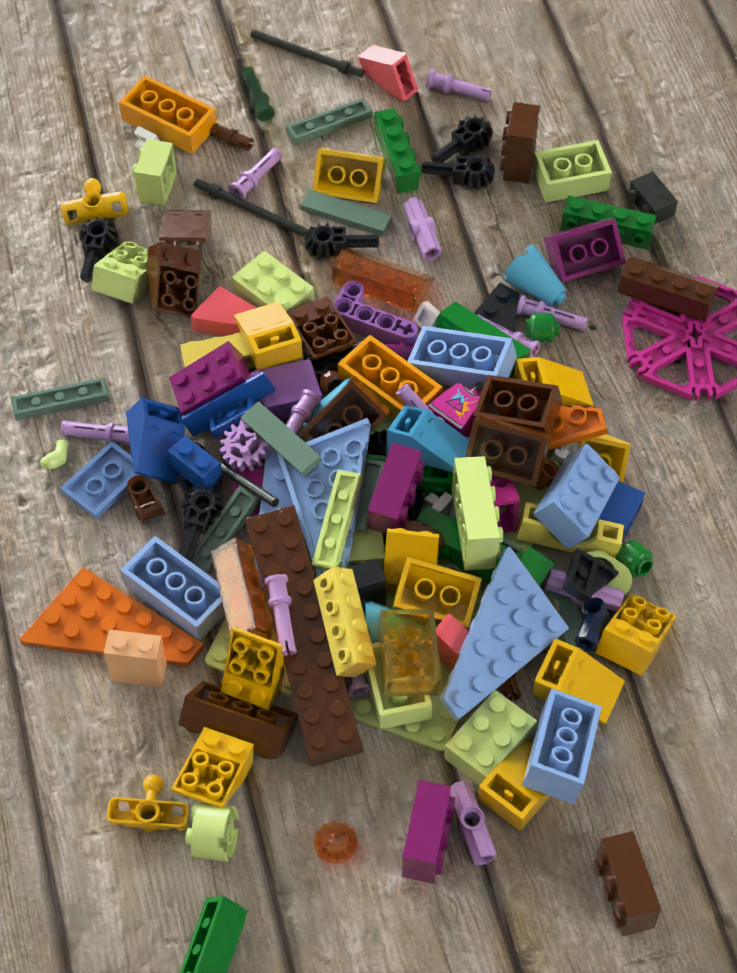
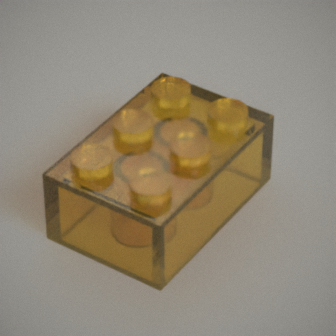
(409, 652)

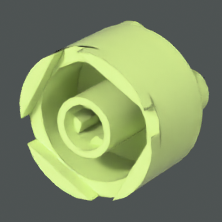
(212, 832)

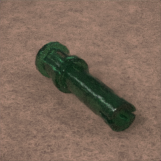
(259, 99)

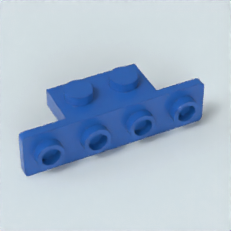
(228, 407)

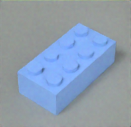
(461, 356)
(577, 496)
(175, 588)
(562, 746)

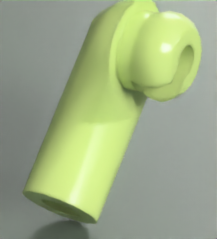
(57, 457)

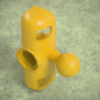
(94, 204)
(138, 808)

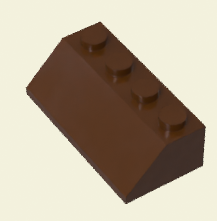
(668, 288)
(264, 728)

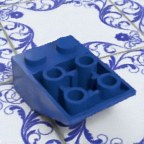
(152, 432)

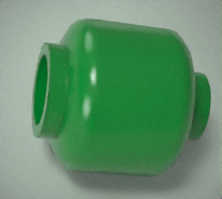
(542, 327)
(636, 558)

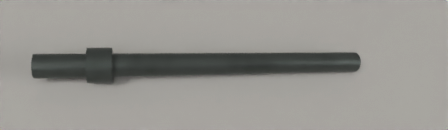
(343, 66)
(216, 192)
(246, 483)

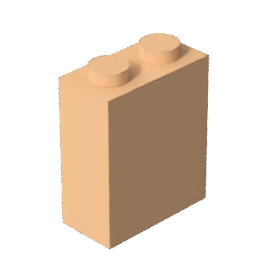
(135, 658)

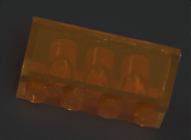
(382, 279)
(241, 588)

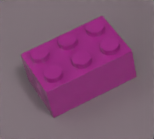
(585, 249)
(209, 377)
(396, 489)
(428, 832)

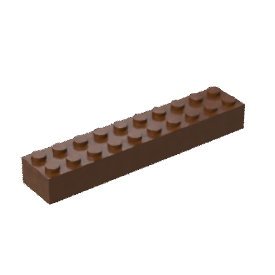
(316, 689)

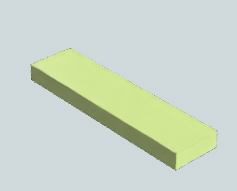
(337, 520)

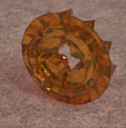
(334, 853)

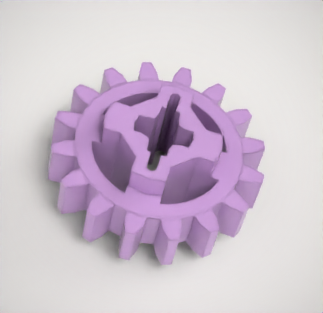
(245, 445)

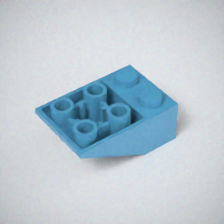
(430, 435)

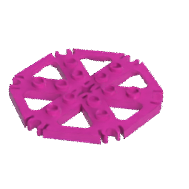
(677, 336)

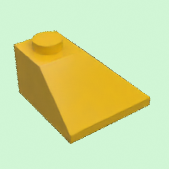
(612, 451)

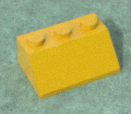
(349, 175)
(437, 588)

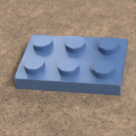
(100, 481)

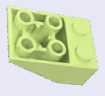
(122, 273)

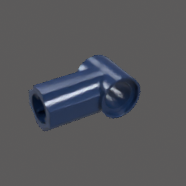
(593, 624)

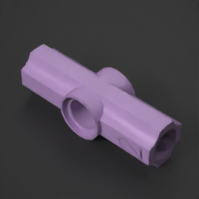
(422, 229)
(611, 596)
(476, 836)

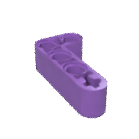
(372, 321)

